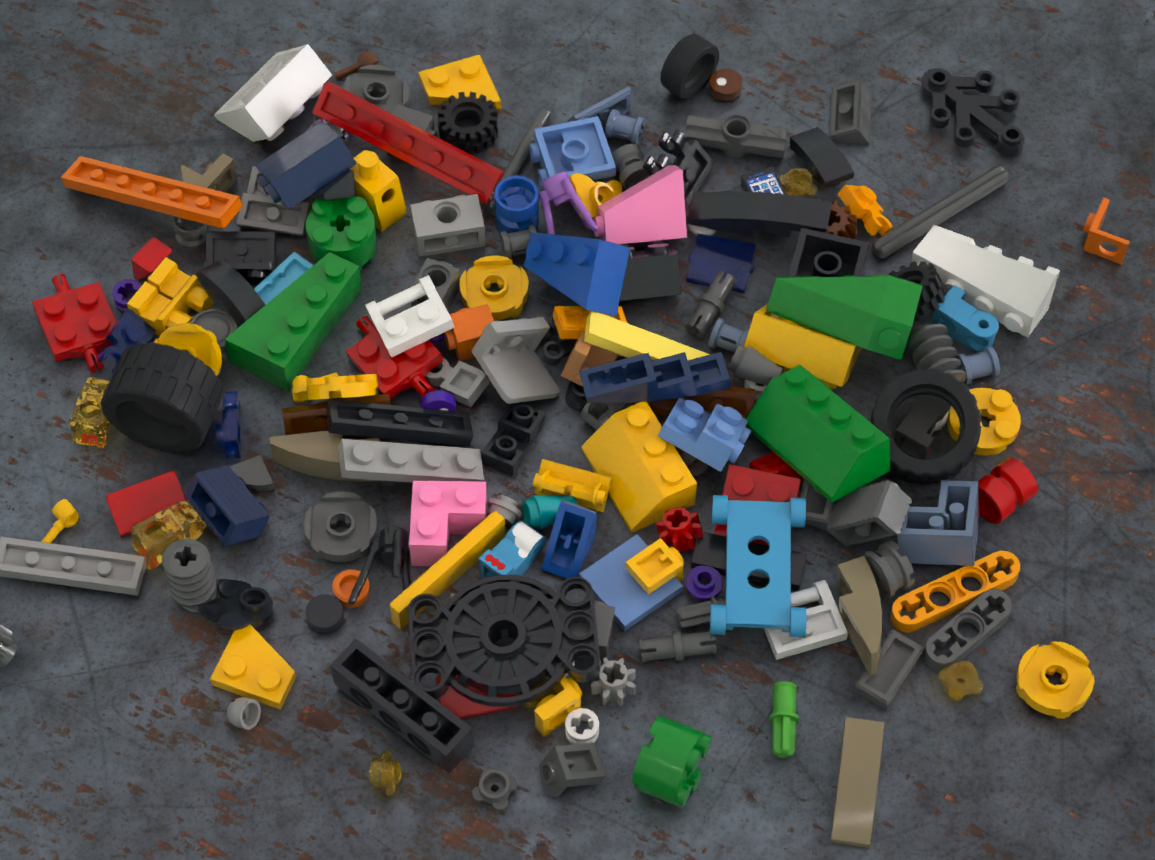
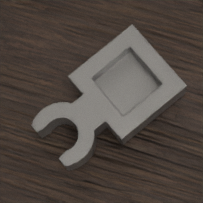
(462, 381)

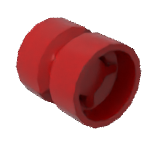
(1004, 488)

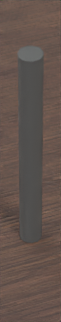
(521, 153)

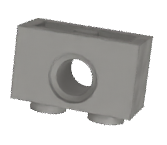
(437, 236)

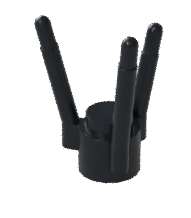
(392, 551)

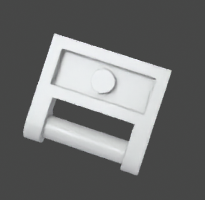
(414, 324)
(823, 623)

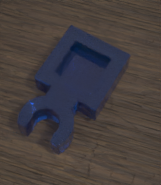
(126, 332)
(230, 430)

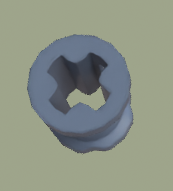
(625, 127)
(727, 336)
(980, 364)

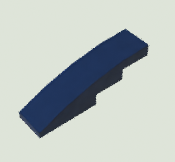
(656, 380)

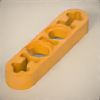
(952, 587)

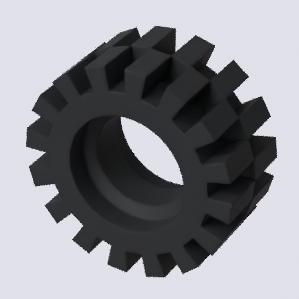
(468, 108)
(932, 290)

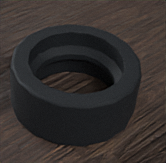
(689, 66)

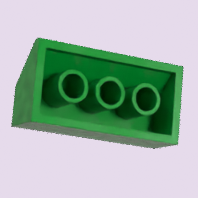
(819, 434)

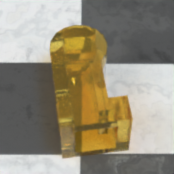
(87, 419)
(163, 528)

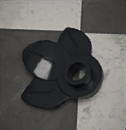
(237, 605)

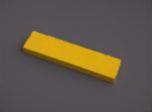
(450, 566)

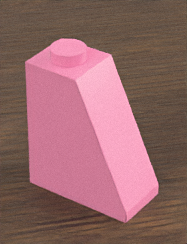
(645, 211)

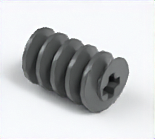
(932, 349)
(189, 573)

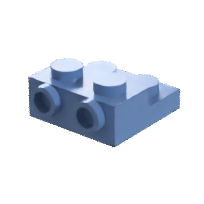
(572, 148)
(706, 436)

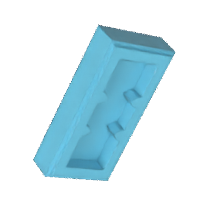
(282, 277)

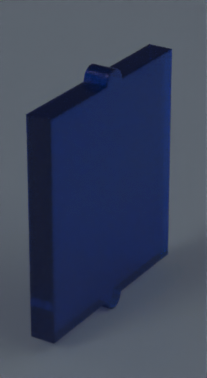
(720, 254)

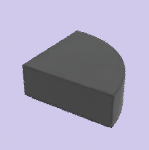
(254, 474)

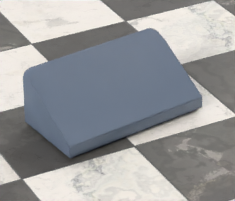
(619, 101)

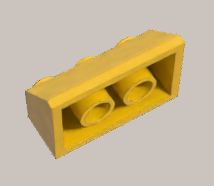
(795, 344)
(643, 467)

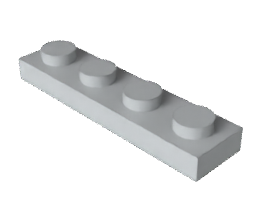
(408, 462)
(71, 566)

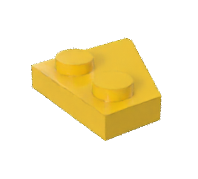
(456, 77)
(253, 669)

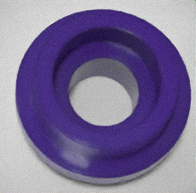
(703, 592)

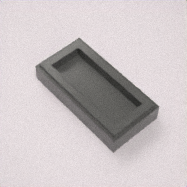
(896, 663)

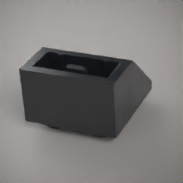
(651, 271)

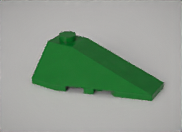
(858, 310)

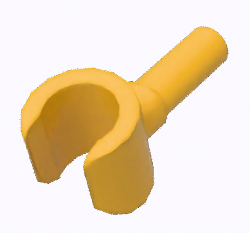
(299, 388)
(66, 516)

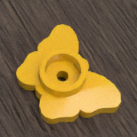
(593, 193)

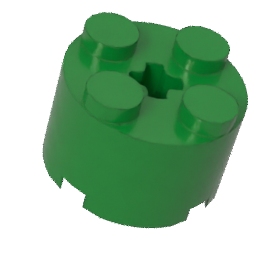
(343, 229)
(670, 761)

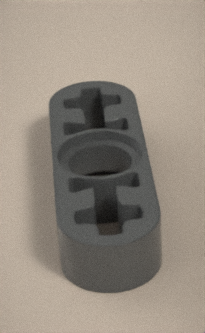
(973, 615)

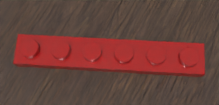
(407, 142)

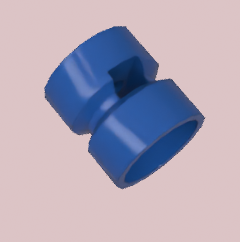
(516, 204)

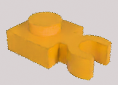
(865, 207)

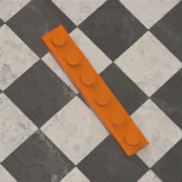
(152, 192)

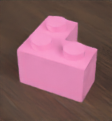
(443, 511)

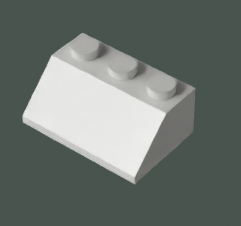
(275, 94)

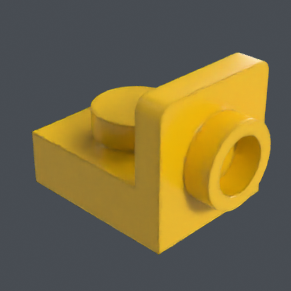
(655, 566)
(554, 709)

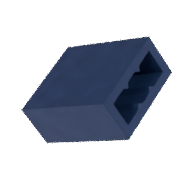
(304, 165)

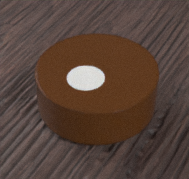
(725, 84)

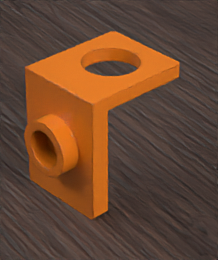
(1096, 236)

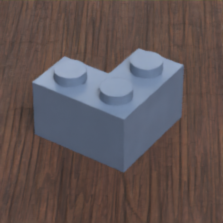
(943, 532)

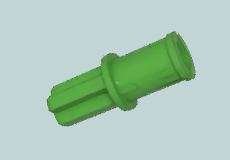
(784, 719)

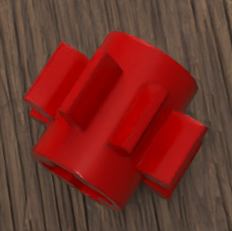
(680, 529)

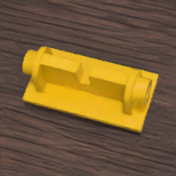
(560, 479)

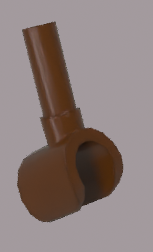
(364, 59)

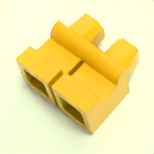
(169, 297)

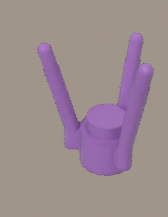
(560, 190)

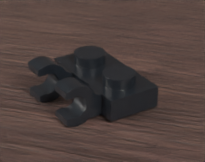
(689, 157)

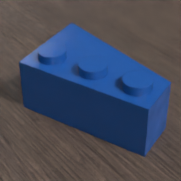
(580, 268)

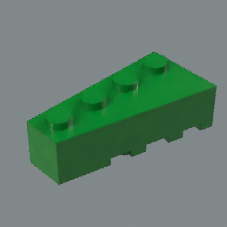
(296, 322)

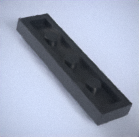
(399, 422)

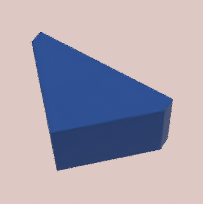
(570, 540)

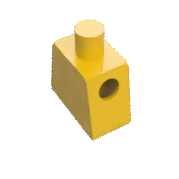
(379, 188)

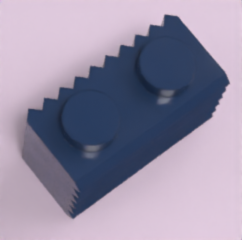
(227, 505)

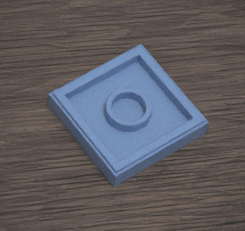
(619, 589)

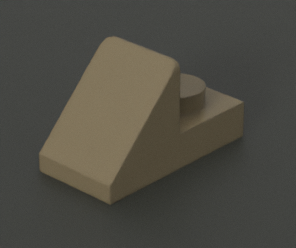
(217, 175)

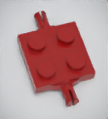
(75, 322)
(395, 372)

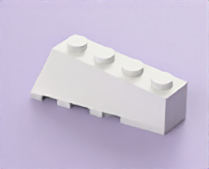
(992, 282)

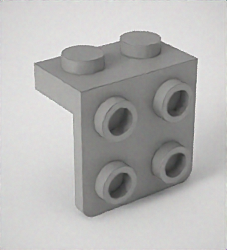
(510, 359)

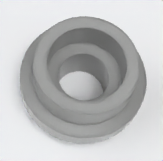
(506, 507)

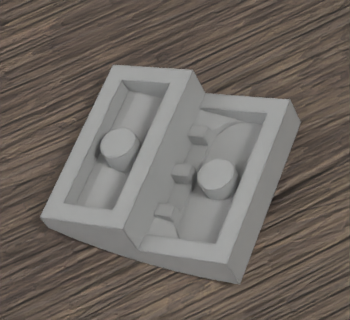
(263, 214)

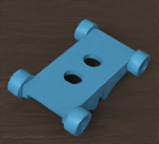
(743, 603)

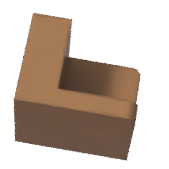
(583, 357)

